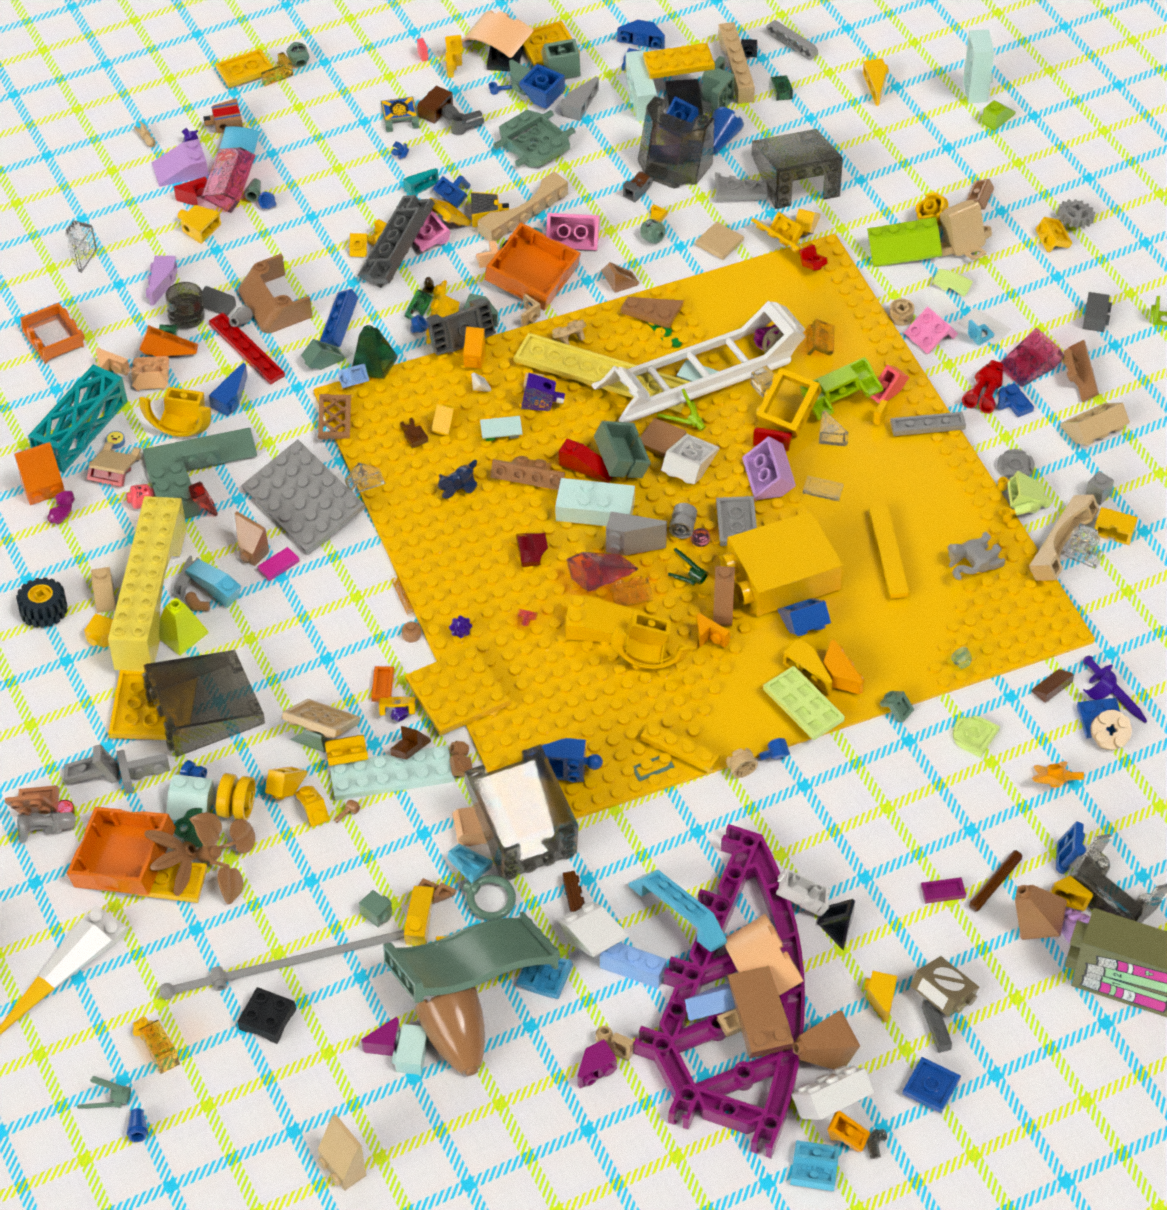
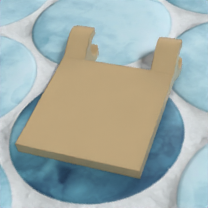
(114, 461)

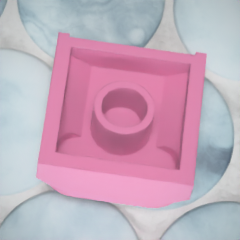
(432, 233)

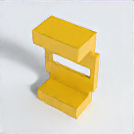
(390, 702)

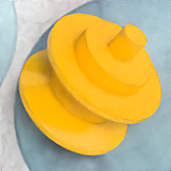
(141, 1022)

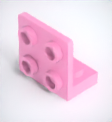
(929, 330)

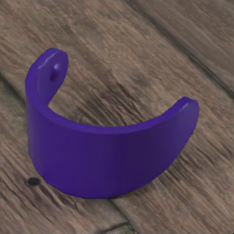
(1104, 686)

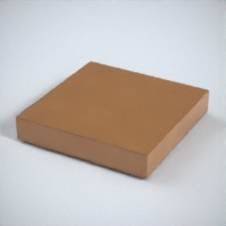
(661, 436)

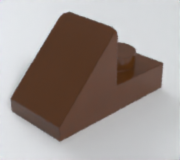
(411, 743)

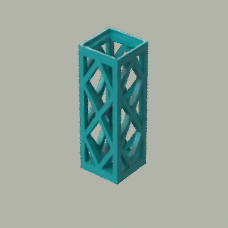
(108, 388)

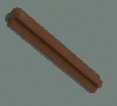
(995, 880)

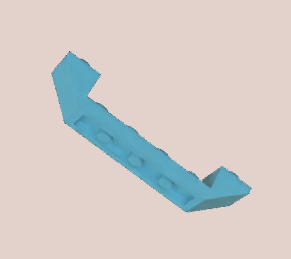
(708, 932)

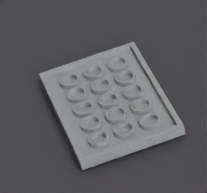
(303, 496)

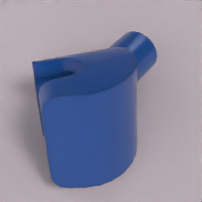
(776, 749)

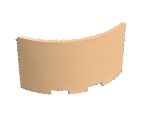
(500, 32)
(760, 946)

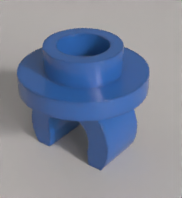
(401, 150)

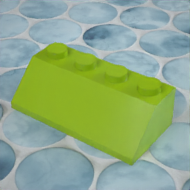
(904, 242)

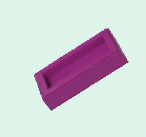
(943, 890)

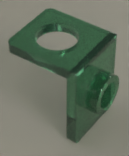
(419, 303)

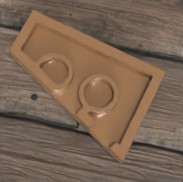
(656, 311)

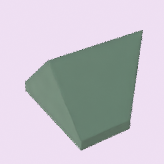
(312, 739)

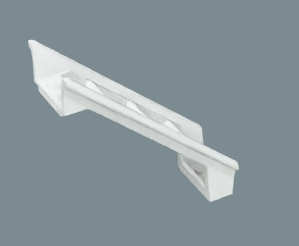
(776, 357)

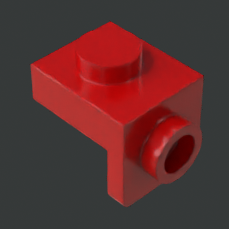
(811, 259)

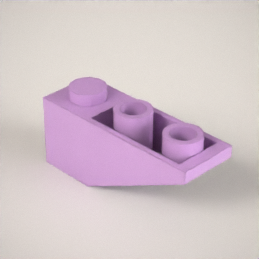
(162, 277)

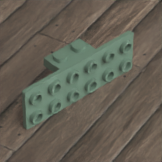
(203, 450)

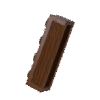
(573, 891)

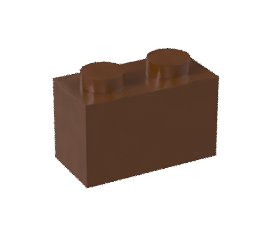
(431, 105)

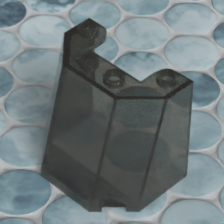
(673, 148)

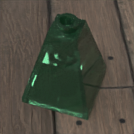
(374, 352)

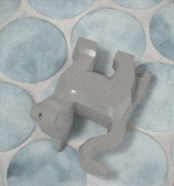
(976, 554)

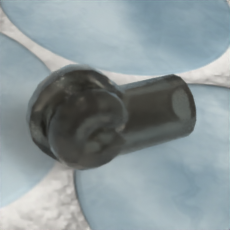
(873, 1142)

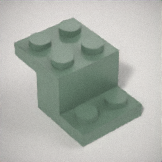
(718, 85)

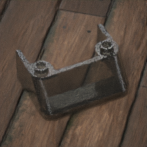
(1106, 894)

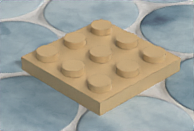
(320, 718)

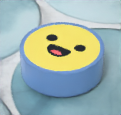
(117, 438)

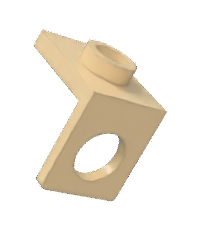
(531, 313)

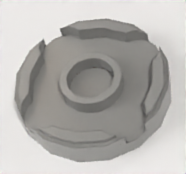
(1014, 461)

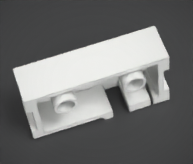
(803, 892)

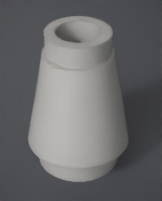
(241, 316)

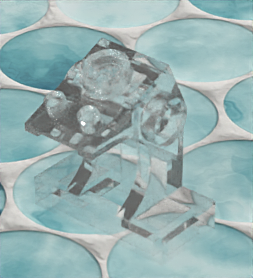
(1084, 541)

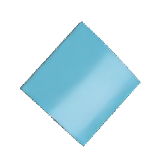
(240, 137)
(815, 1165)

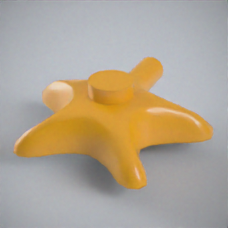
(1055, 774)

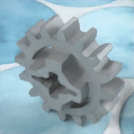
(1076, 213)

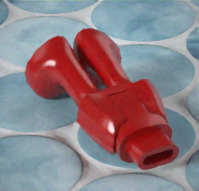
(989, 377)

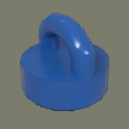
(266, 200)
(419, 324)

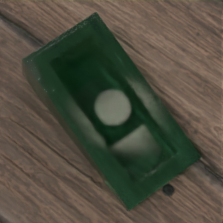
(782, 87)

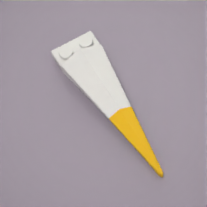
(85, 943)

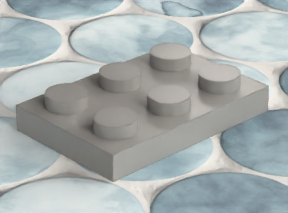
(735, 516)

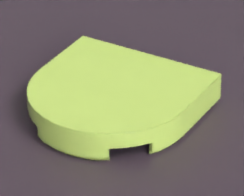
(974, 734)

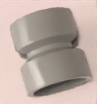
(683, 520)

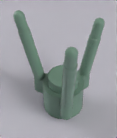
(119, 1093)

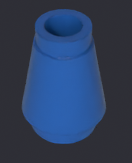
(137, 1126)

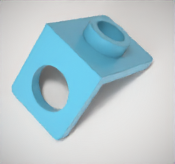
(975, 332)

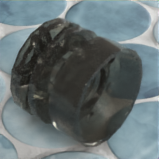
(185, 305)

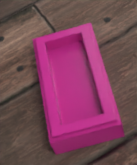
(278, 564)

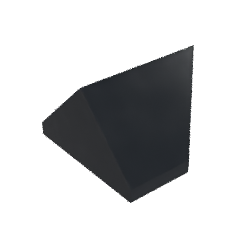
(837, 921)

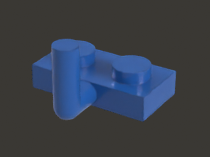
(450, 190)
(1013, 397)

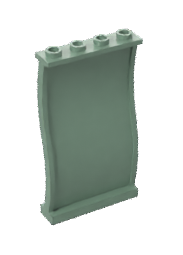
(470, 957)

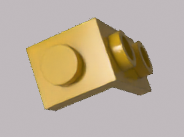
(313, 805)

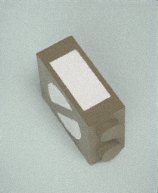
(945, 986)

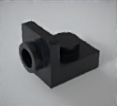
(749, 47)

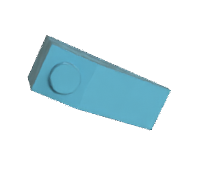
(215, 582)

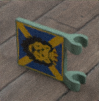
(399, 110)

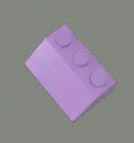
(768, 470)

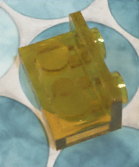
(820, 337)
(631, 592)

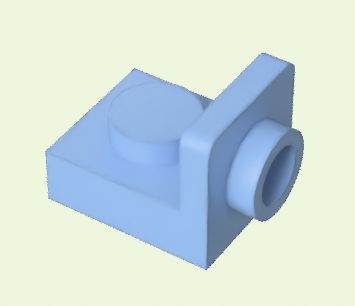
(353, 375)

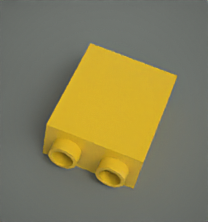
(783, 563)

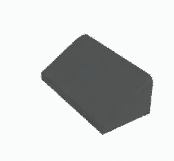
(218, 301)

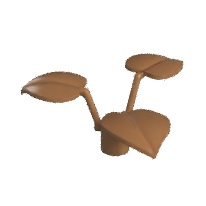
(208, 830)

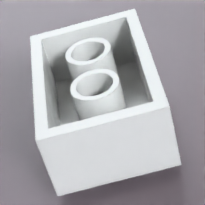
(832, 1092)

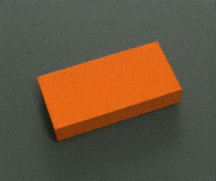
(382, 682)

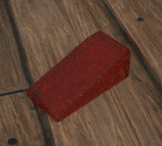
(201, 497)

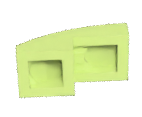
(948, 279)

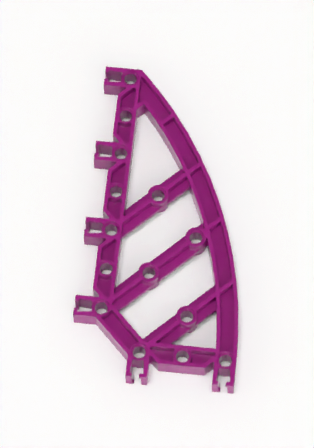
(709, 1094)

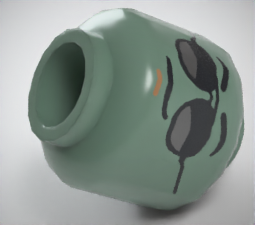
(298, 54)
(652, 231)

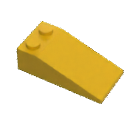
(595, 619)

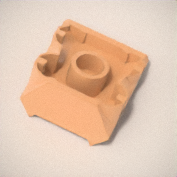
(150, 372)
(468, 827)

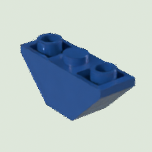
(642, 34)

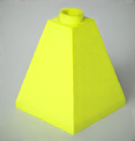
(180, 627)

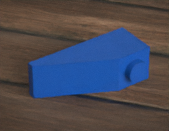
(229, 393)

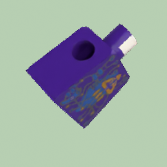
(540, 393)

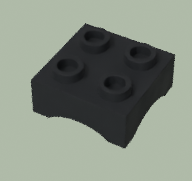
(266, 1014)

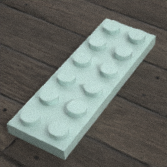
(391, 773)

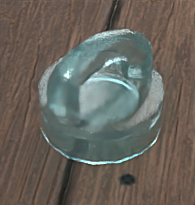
(960, 656)

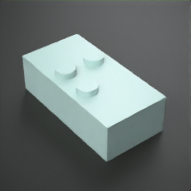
(978, 66)
(639, 84)
(592, 501)

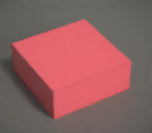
(422, 49)

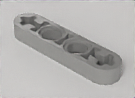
(804, 48)

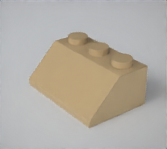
(1096, 423)

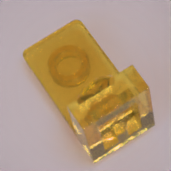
(282, 71)

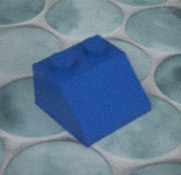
(543, 85)
(805, 616)

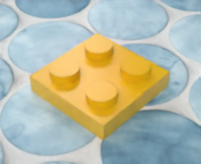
(450, 213)

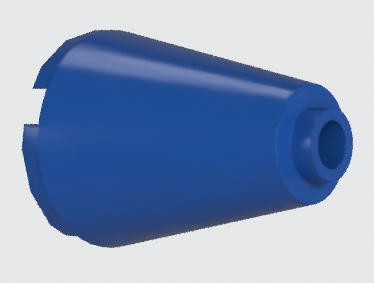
(725, 127)

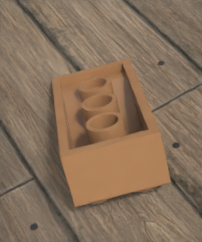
(760, 1012)

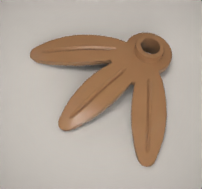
(182, 852)

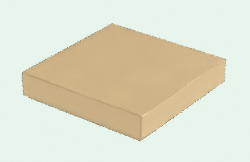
(719, 240)

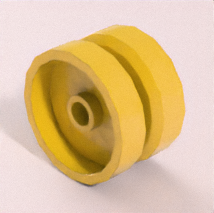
(235, 796)

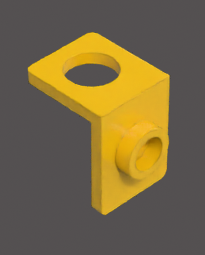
(358, 244)

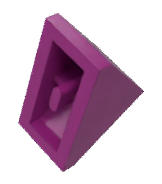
(383, 1039)

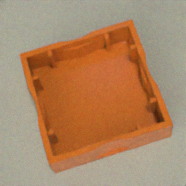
(532, 265)
(117, 853)

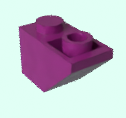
(596, 1063)

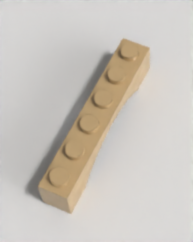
(731, 45)
(497, 224)
(1047, 561)

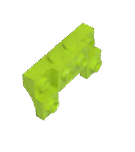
(842, 383)

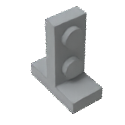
(92, 767)
(140, 768)

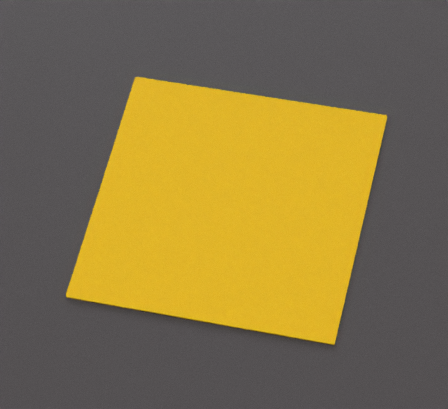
(466, 559)

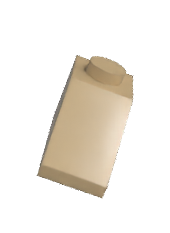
(103, 589)

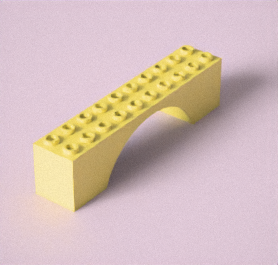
(136, 620)

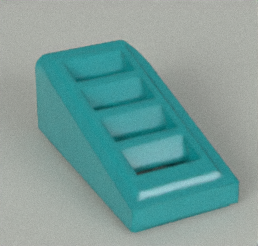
(415, 183)

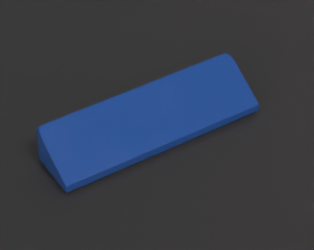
(339, 317)

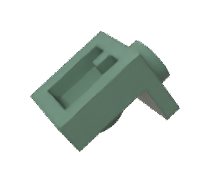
(898, 704)

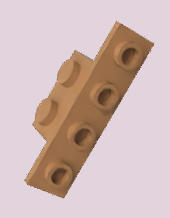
(1081, 370)
(528, 472)

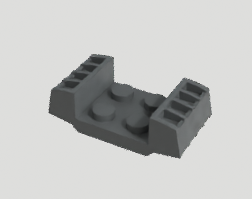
(449, 332)

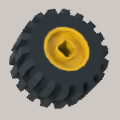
(42, 602)

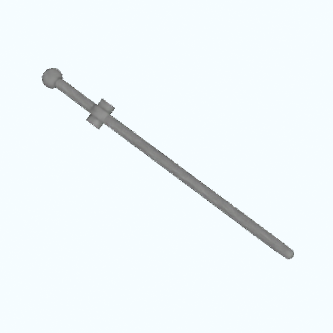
(219, 977)

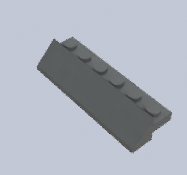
(395, 240)

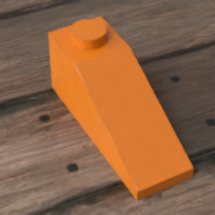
(161, 343)

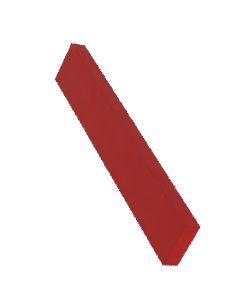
(247, 349)

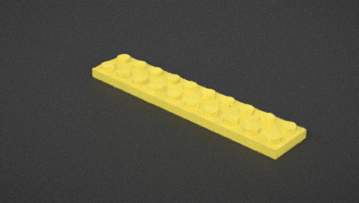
(584, 365)

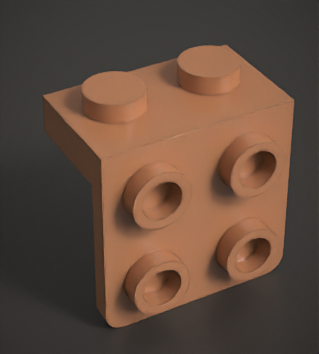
(35, 800)

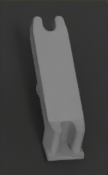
(183, 580)

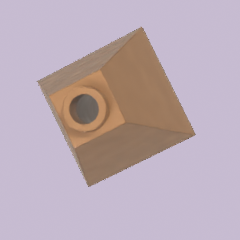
(1039, 912)
(828, 1043)

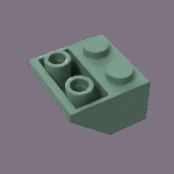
(562, 57)

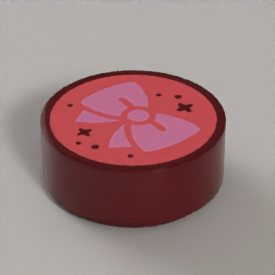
(65, 806)

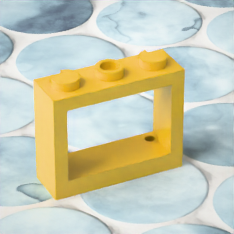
(804, 409)

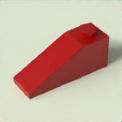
(583, 460)

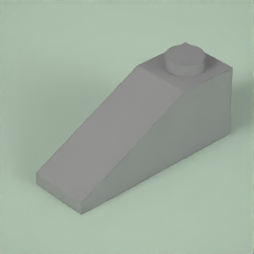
(579, 99)

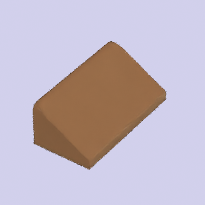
(981, 192)

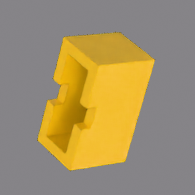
(1116, 525)

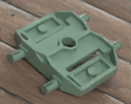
(550, 138)

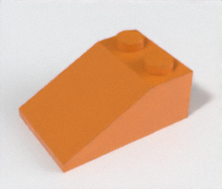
(39, 473)

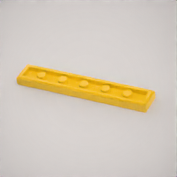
(888, 551)

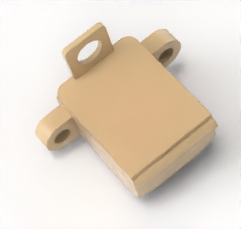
(964, 230)

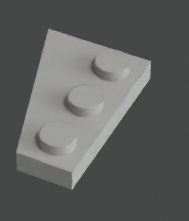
(734, 189)

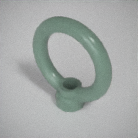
(473, 888)

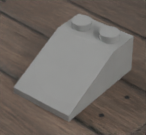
(634, 534)

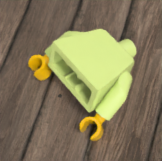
(1025, 495)

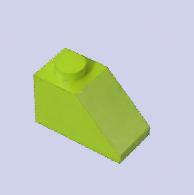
(996, 114)

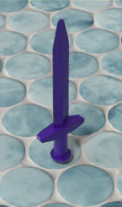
(1118, 692)

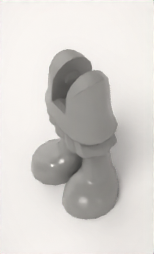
(52, 824)

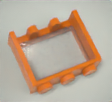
(52, 331)

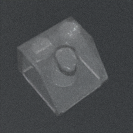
(81, 243)

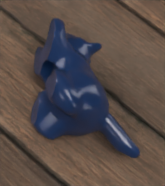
(460, 479)

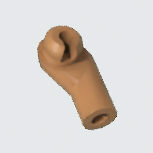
(195, 604)

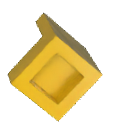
(379, 227)

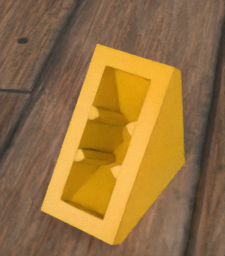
(445, 419)
(1074, 893)

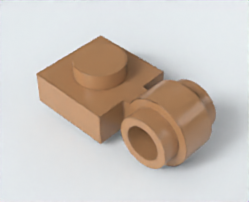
(459, 761)

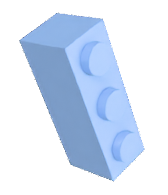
(634, 964)

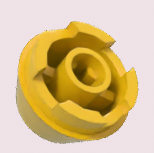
(931, 207)

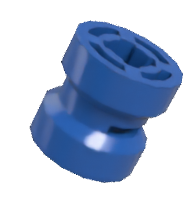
(190, 769)

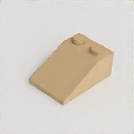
(341, 1154)

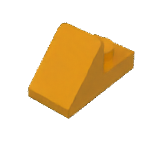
(711, 630)
(848, 1131)

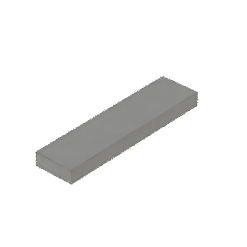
(928, 423)

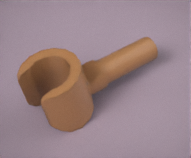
(351, 806)

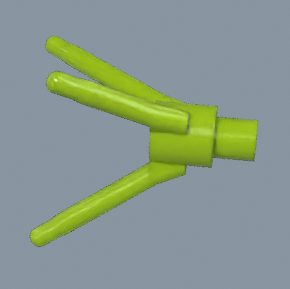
(693, 419)

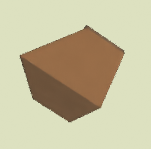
(619, 277)

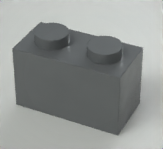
(1096, 312)

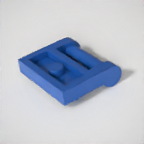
(1070, 847)

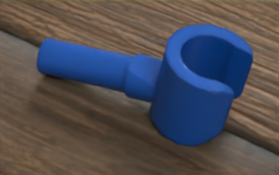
(494, 88)

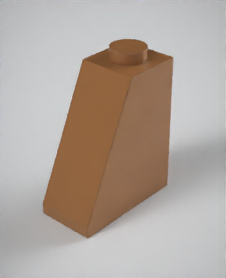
(724, 595)

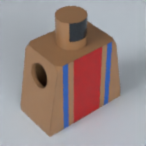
(224, 115)

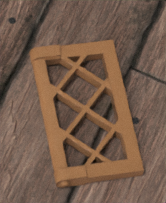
(333, 433)

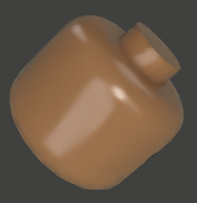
(411, 632)

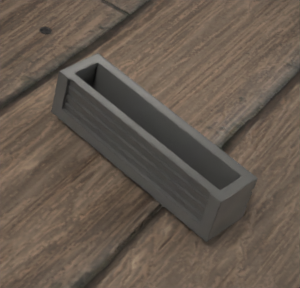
(937, 1027)

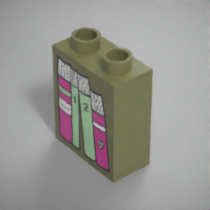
(1120, 961)

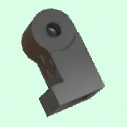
(638, 185)

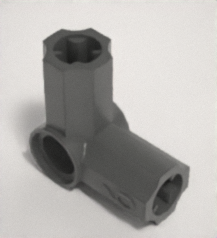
(460, 122)

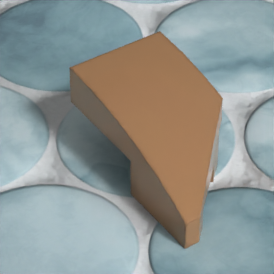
(441, 891)

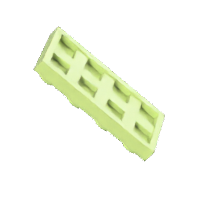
(803, 702)

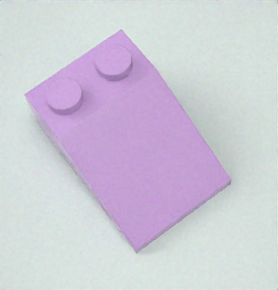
(181, 164)

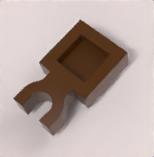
(414, 435)

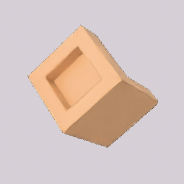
(485, 257)

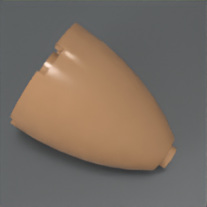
(455, 1028)

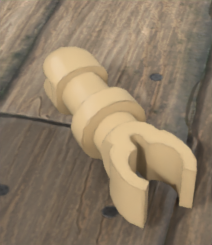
(145, 135)

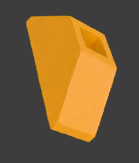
(842, 670)

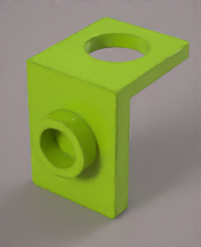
(1158, 314)

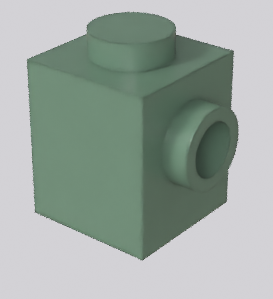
(376, 908)

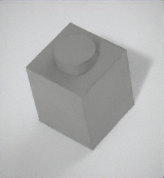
(1100, 486)

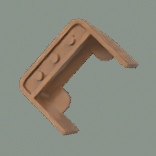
(269, 311)

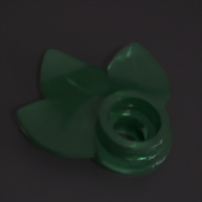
(190, 834)

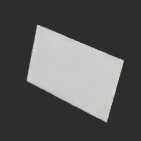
(981, 318)

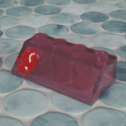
(228, 177)

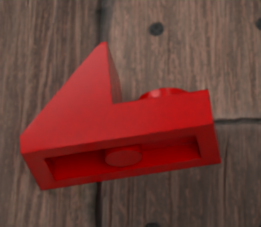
(189, 191)

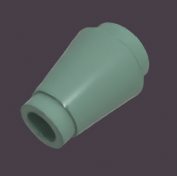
(253, 190)

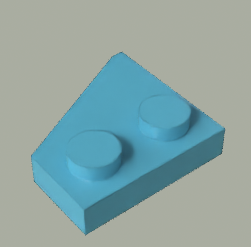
(469, 862)

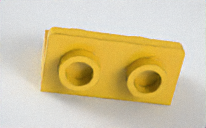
(1053, 234)
(346, 750)

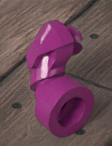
(64, 501)

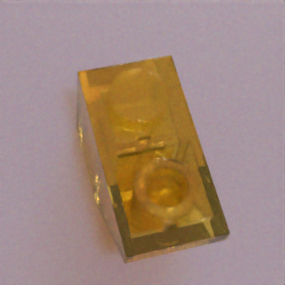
(159, 1046)

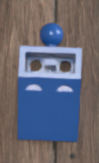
(569, 759)

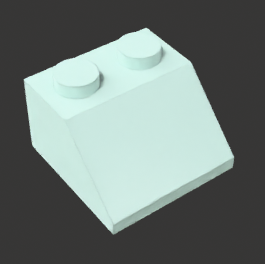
(189, 793)

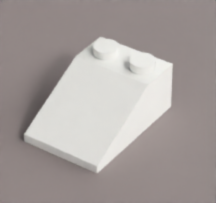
(689, 458)
(592, 929)

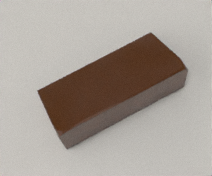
(1053, 685)

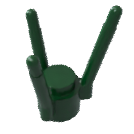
(696, 573)

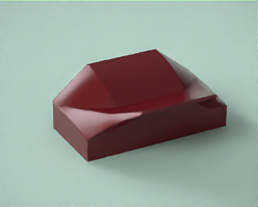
(531, 548)

